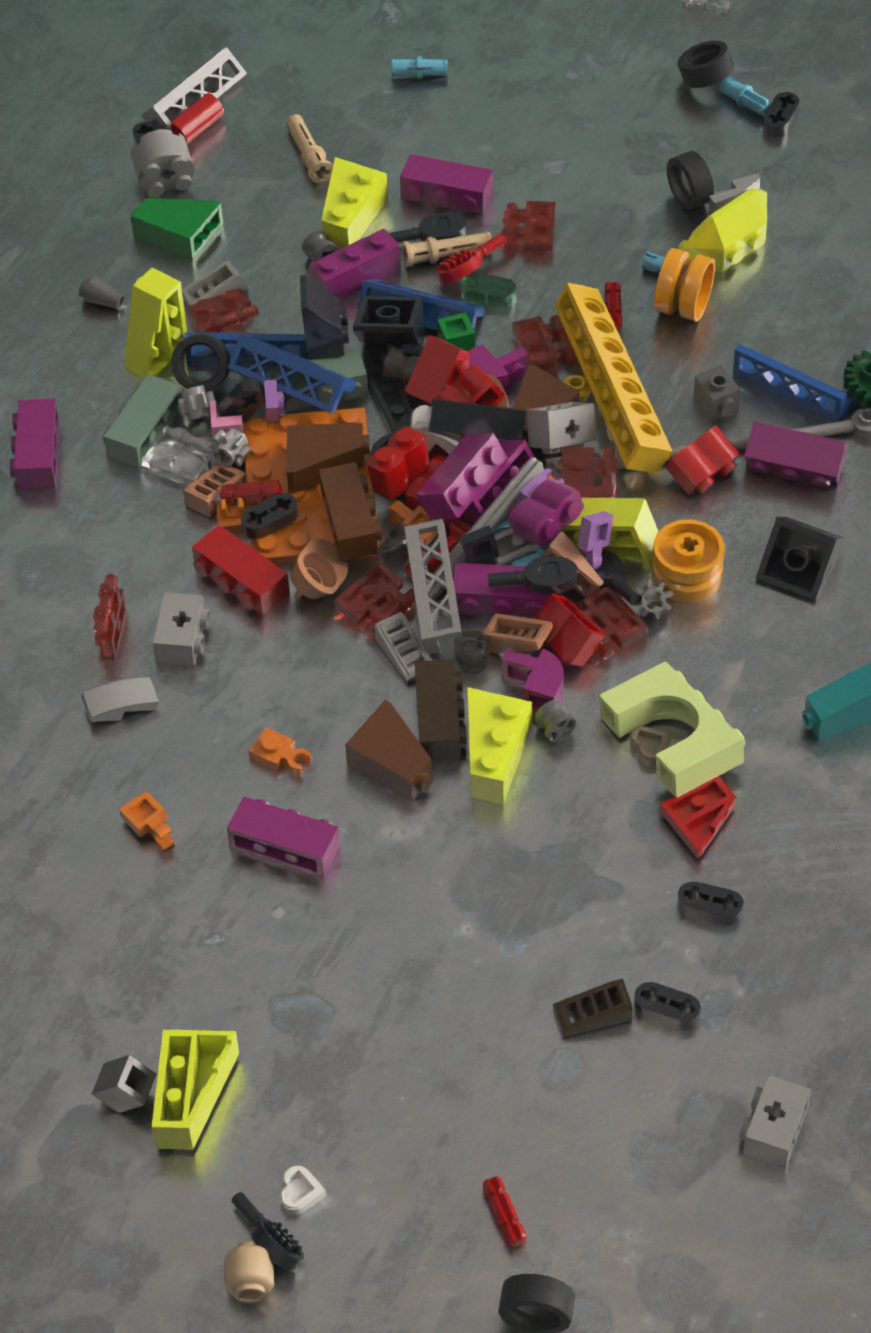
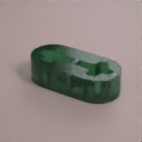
(489, 290)

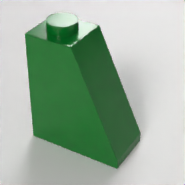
(177, 224)

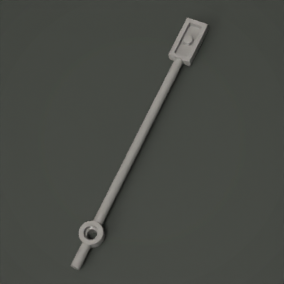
(859, 425)

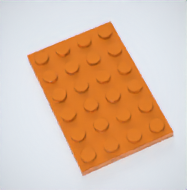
(269, 462)

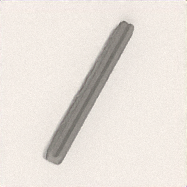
(495, 512)

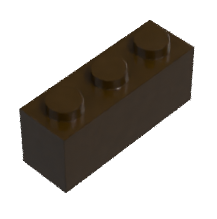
(440, 709)

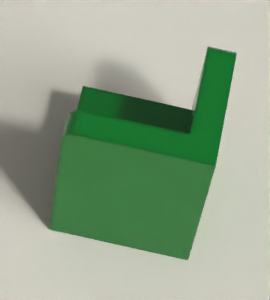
(457, 331)

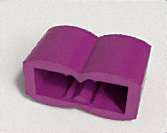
(546, 512)

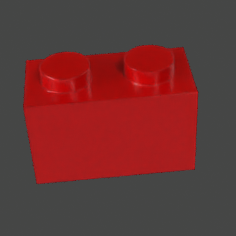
(437, 369)

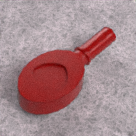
(467, 260)

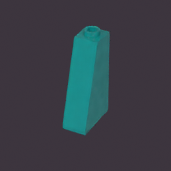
(840, 704)

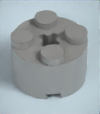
(162, 162)

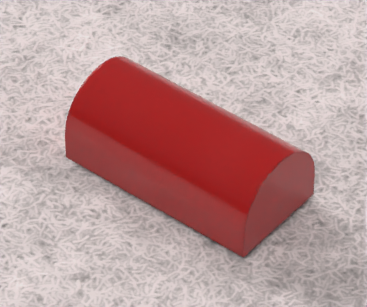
(198, 118)

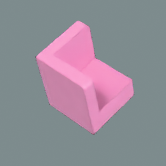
(224, 423)

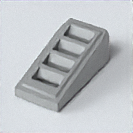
(223, 277)
(393, 631)

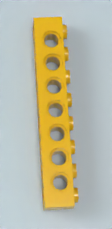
(613, 379)

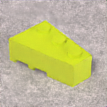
(352, 201)
(154, 324)
(631, 530)
(496, 742)
(189, 1083)

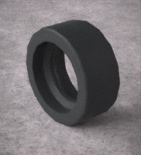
(705, 64)
(690, 180)
(200, 339)
(536, 1303)

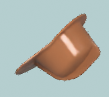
(318, 570)

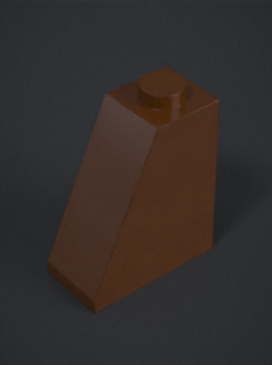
(542, 390)
(322, 447)
(390, 753)

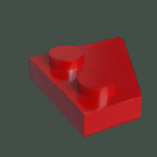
(699, 813)

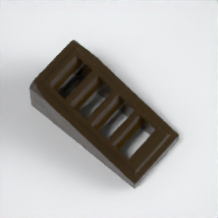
(601, 994)

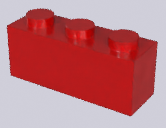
(240, 570)

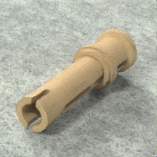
(311, 154)
(433, 250)

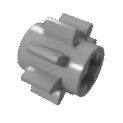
(195, 403)
(230, 447)
(650, 589)

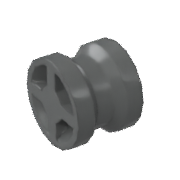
(318, 246)
(554, 721)

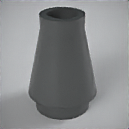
(99, 292)

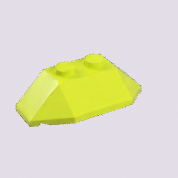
(731, 230)

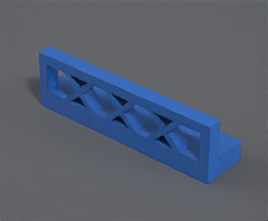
(434, 306)
(206, 356)
(295, 362)
(791, 384)

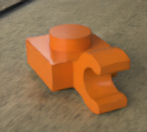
(404, 515)
(146, 816)

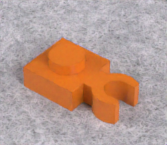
(276, 750)

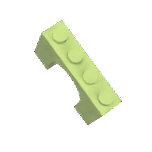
(667, 695)

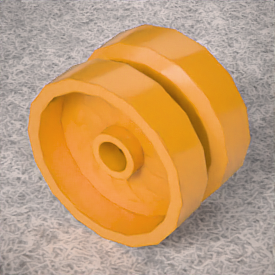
(684, 284)
(688, 559)

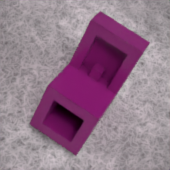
(506, 368)
(540, 676)

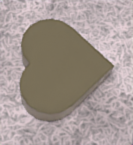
(648, 743)

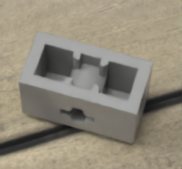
(561, 426)
(180, 629)
(775, 1140)

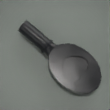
(438, 226)
(541, 575)
(613, 575)
(267, 1234)

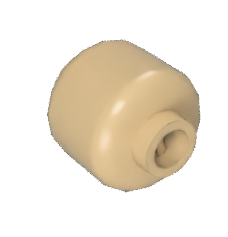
(248, 1272)

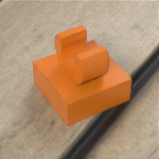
(230, 515)

